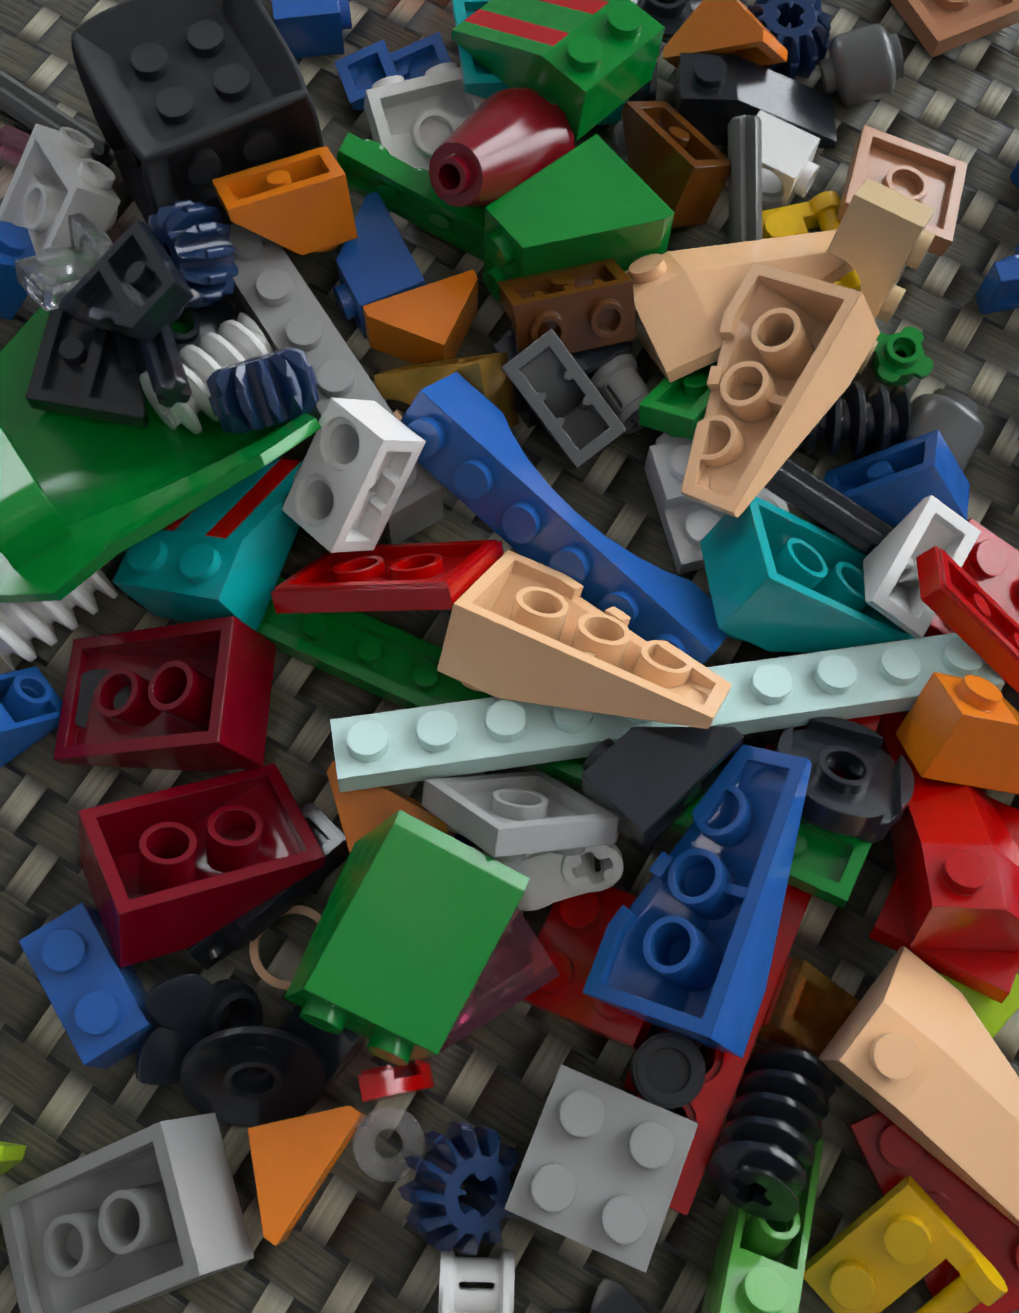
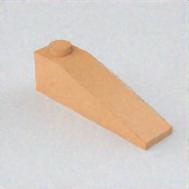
(779, 370)
(936, 1075)

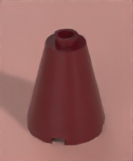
(499, 148)

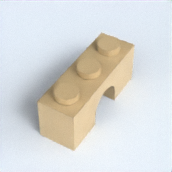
(878, 239)

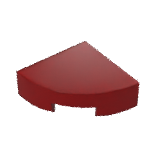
(396, 1081)

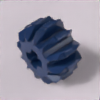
(800, 29)
(198, 248)
(263, 391)
(434, 1192)

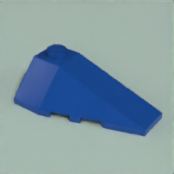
(707, 922)

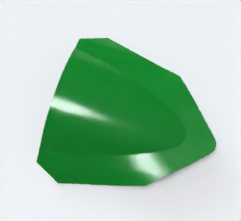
(95, 487)

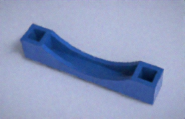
(486, 469)

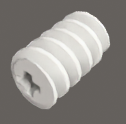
(232, 344)
(34, 619)

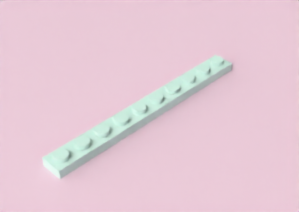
(762, 697)

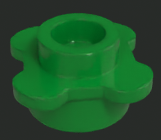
(895, 369)

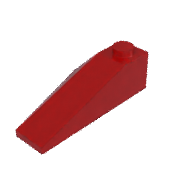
(953, 863)

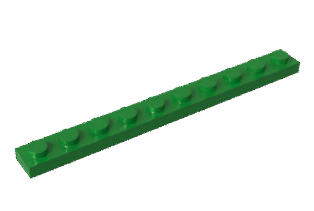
(406, 674)

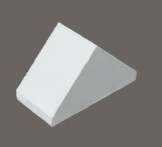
(891, 567)

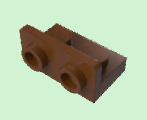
(581, 303)

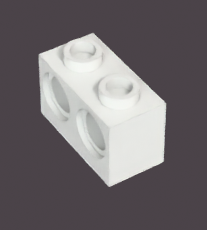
(352, 475)

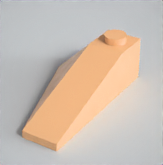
(688, 290)
(538, 642)

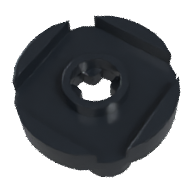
(873, 786)

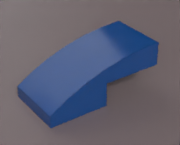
(375, 62)

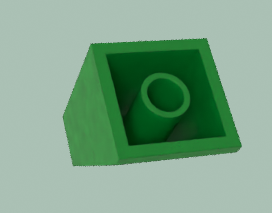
(573, 215)
(404, 938)

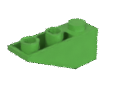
(761, 1260)

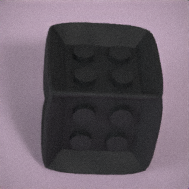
(192, 95)

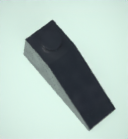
(723, 86)

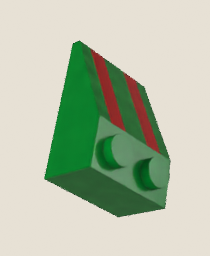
(571, 51)

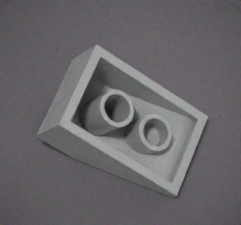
(126, 1221)

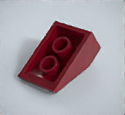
(192, 701)
(192, 859)

